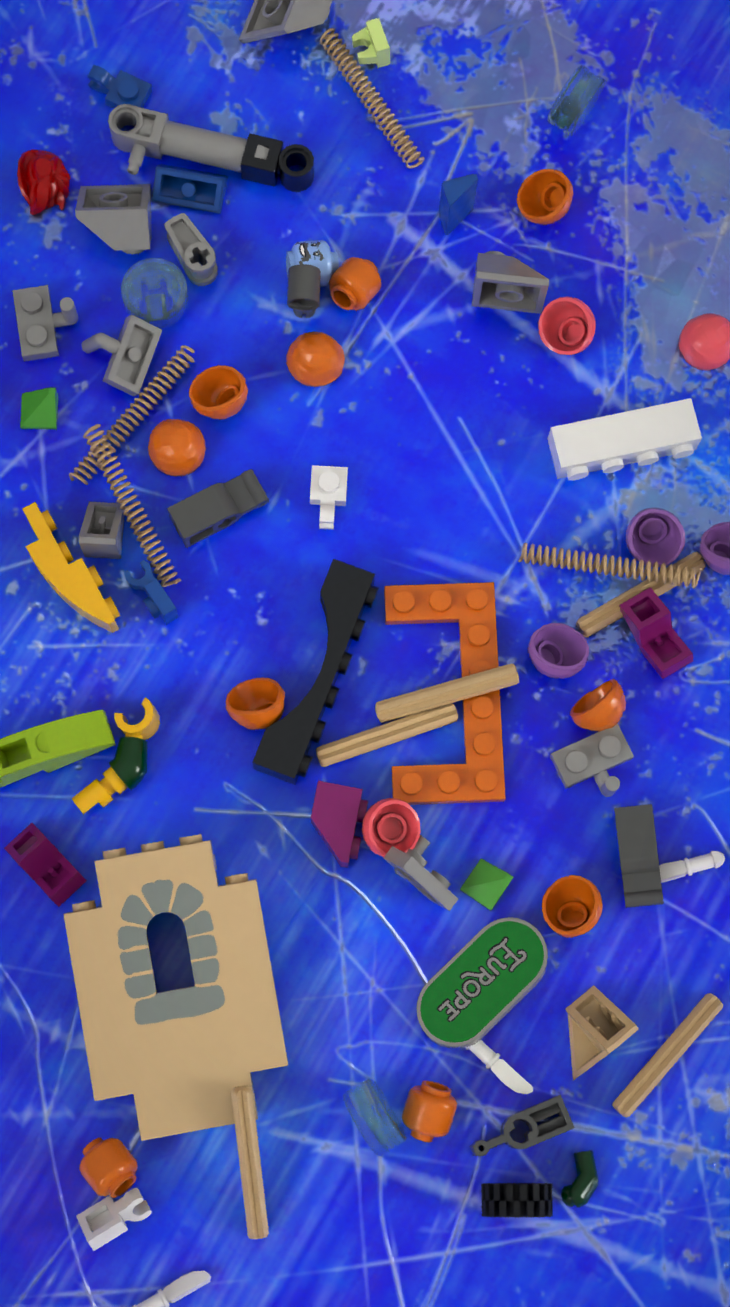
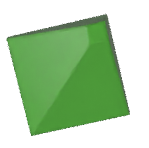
(39, 409)
(486, 884)

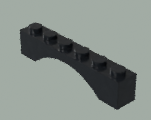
(287, 741)

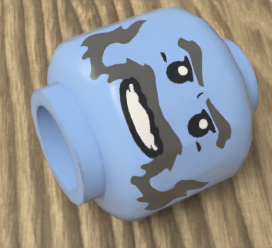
(316, 254)

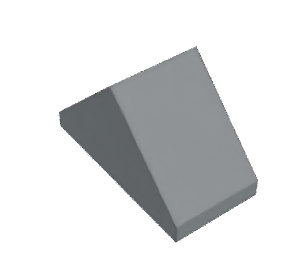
(102, 530)

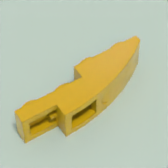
(71, 581)

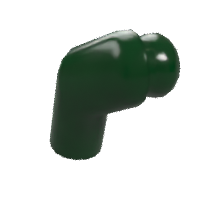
(584, 1184)

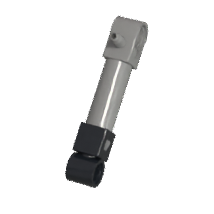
(256, 158)

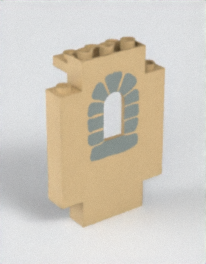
(186, 1044)

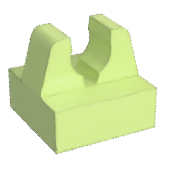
(375, 39)

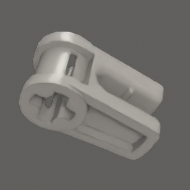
(191, 249)

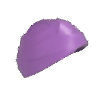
(655, 536)
(716, 547)
(558, 650)

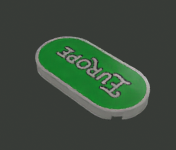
(482, 983)

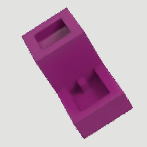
(654, 634)
(45, 864)

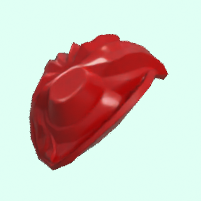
(43, 180)

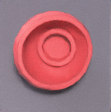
(567, 326)
(706, 341)
(391, 824)

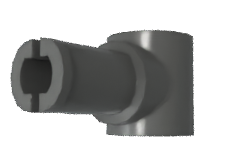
(303, 289)

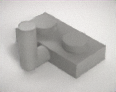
(38, 322)
(130, 353)
(593, 758)
(411, 867)

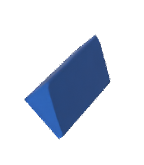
(189, 188)
(456, 200)

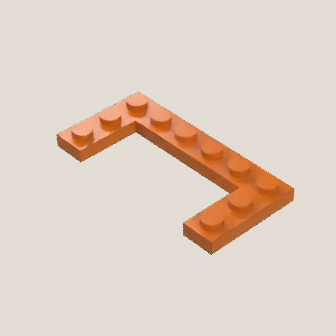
(483, 772)

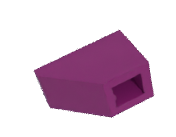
(335, 819)

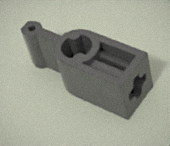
(216, 507)
(638, 856)
(536, 1132)

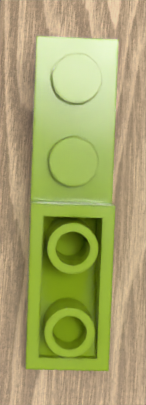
(53, 745)

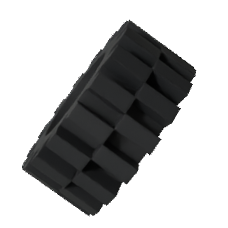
(516, 1200)

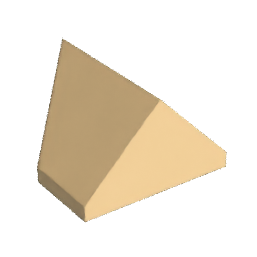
(595, 1029)

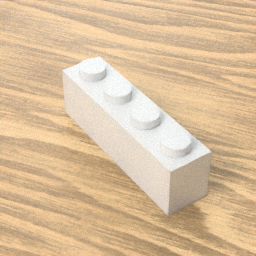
(624, 439)

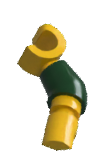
(128, 764)

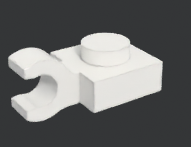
(328, 490)
(108, 1217)

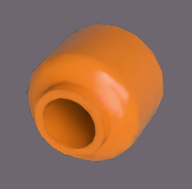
(354, 283)
(429, 1111)
(108, 1167)

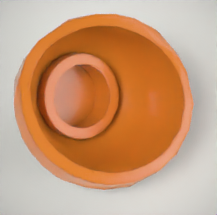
(545, 196)
(315, 359)
(218, 392)
(176, 447)
(256, 703)
(600, 707)
(572, 906)

